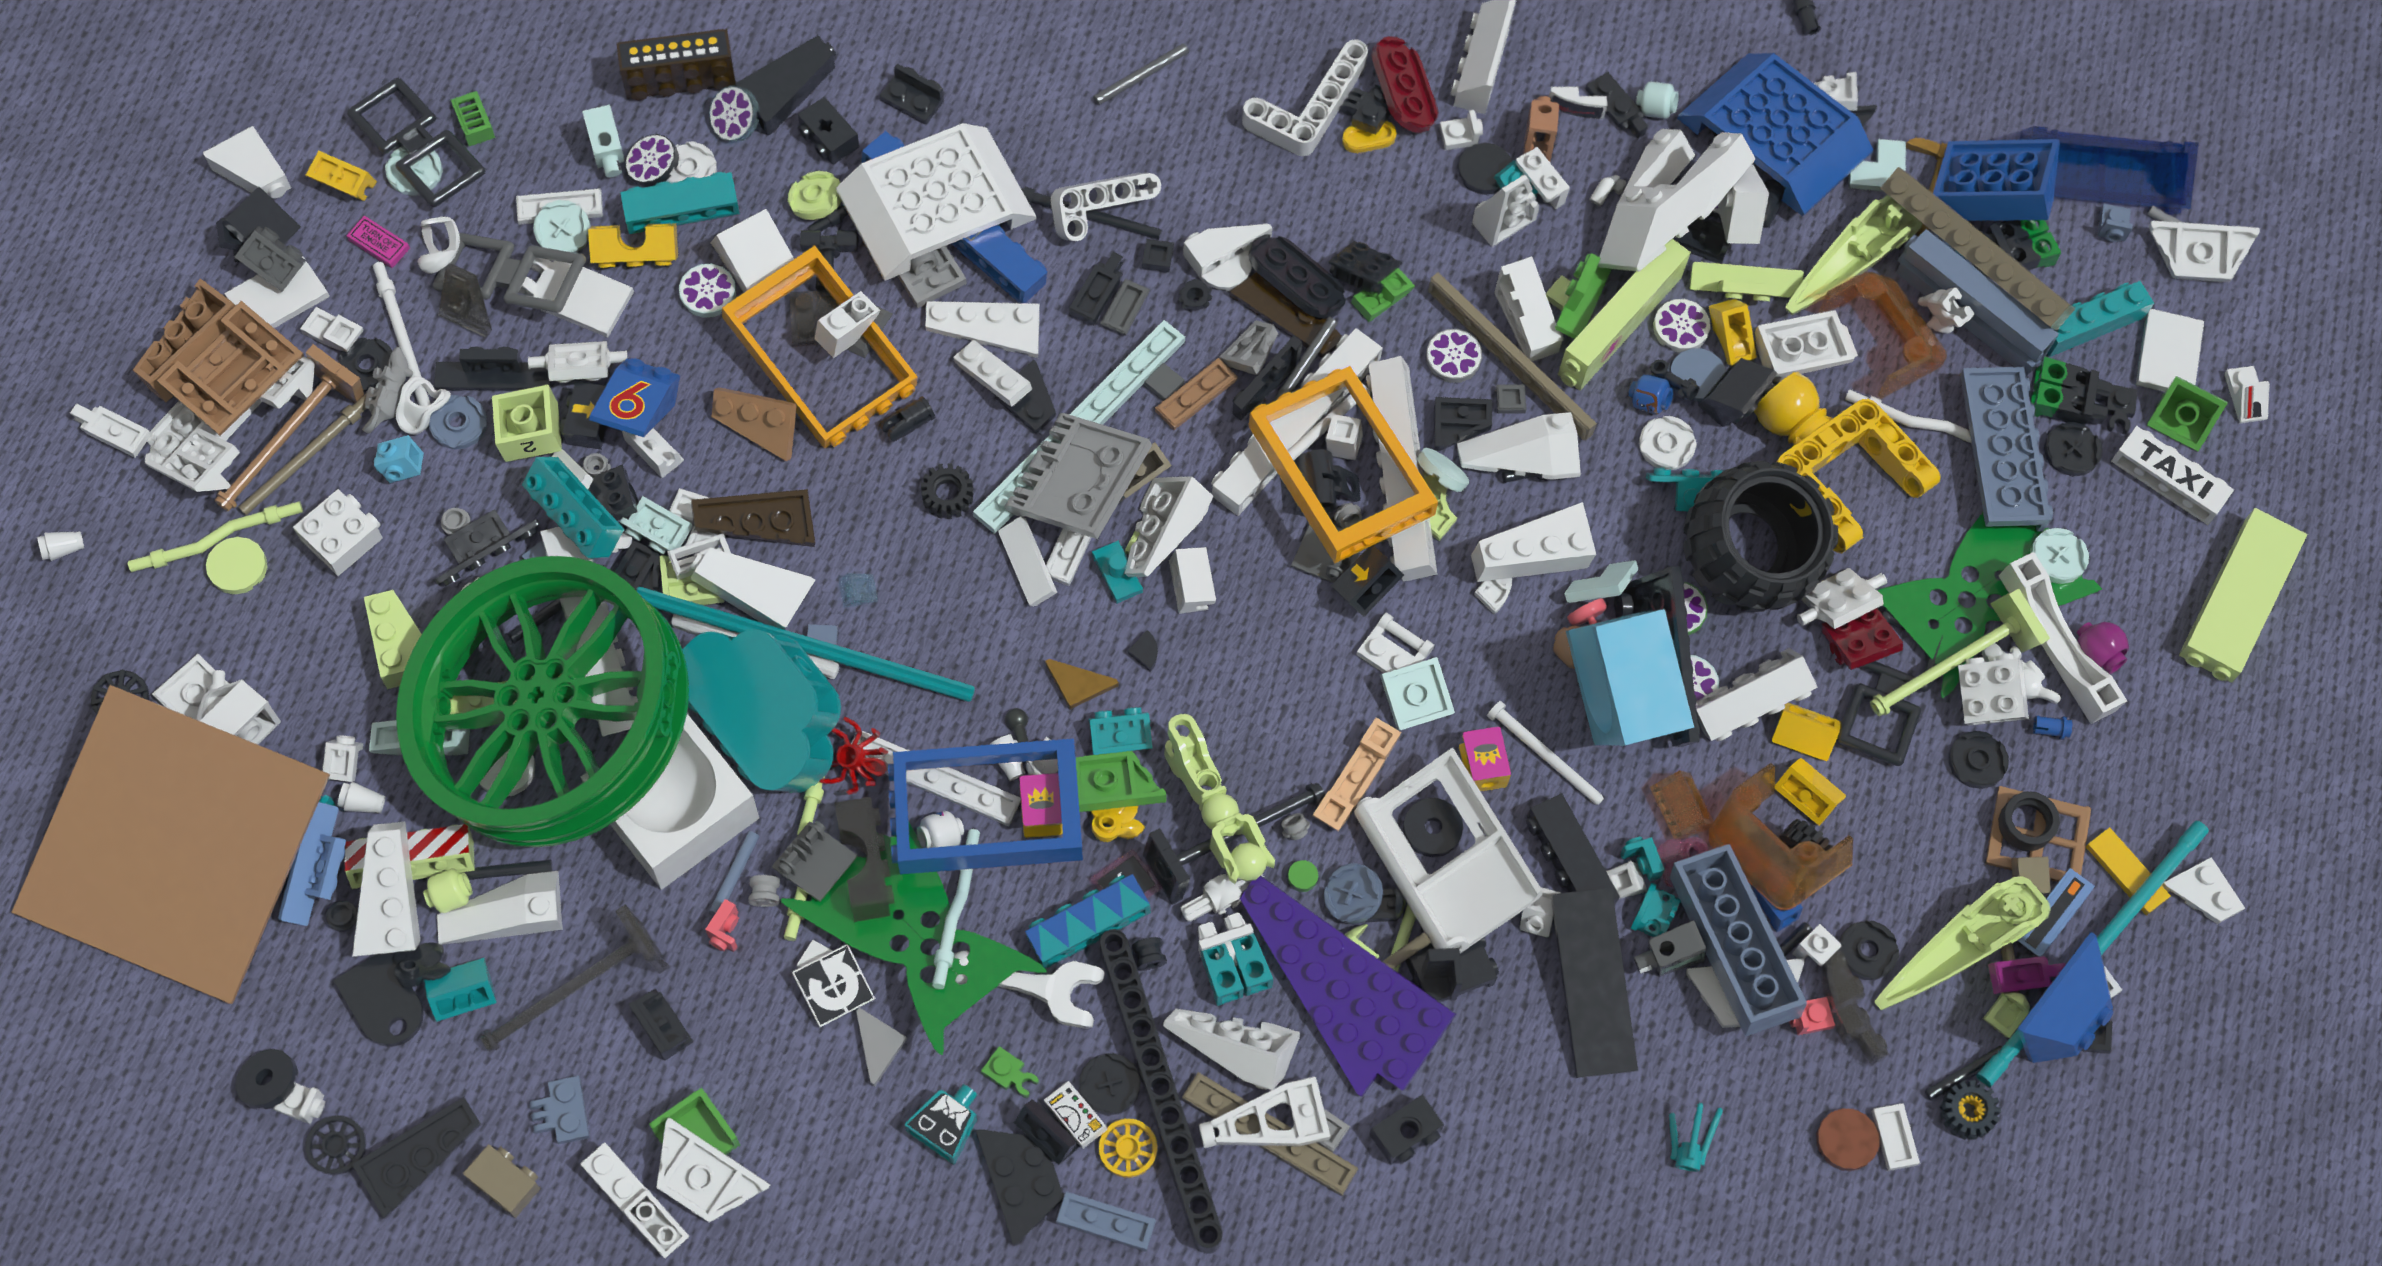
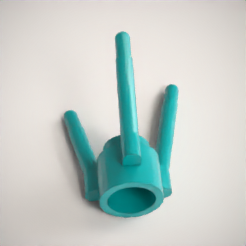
(1689, 1155)

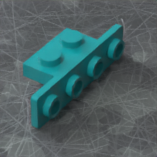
(1687, 484)

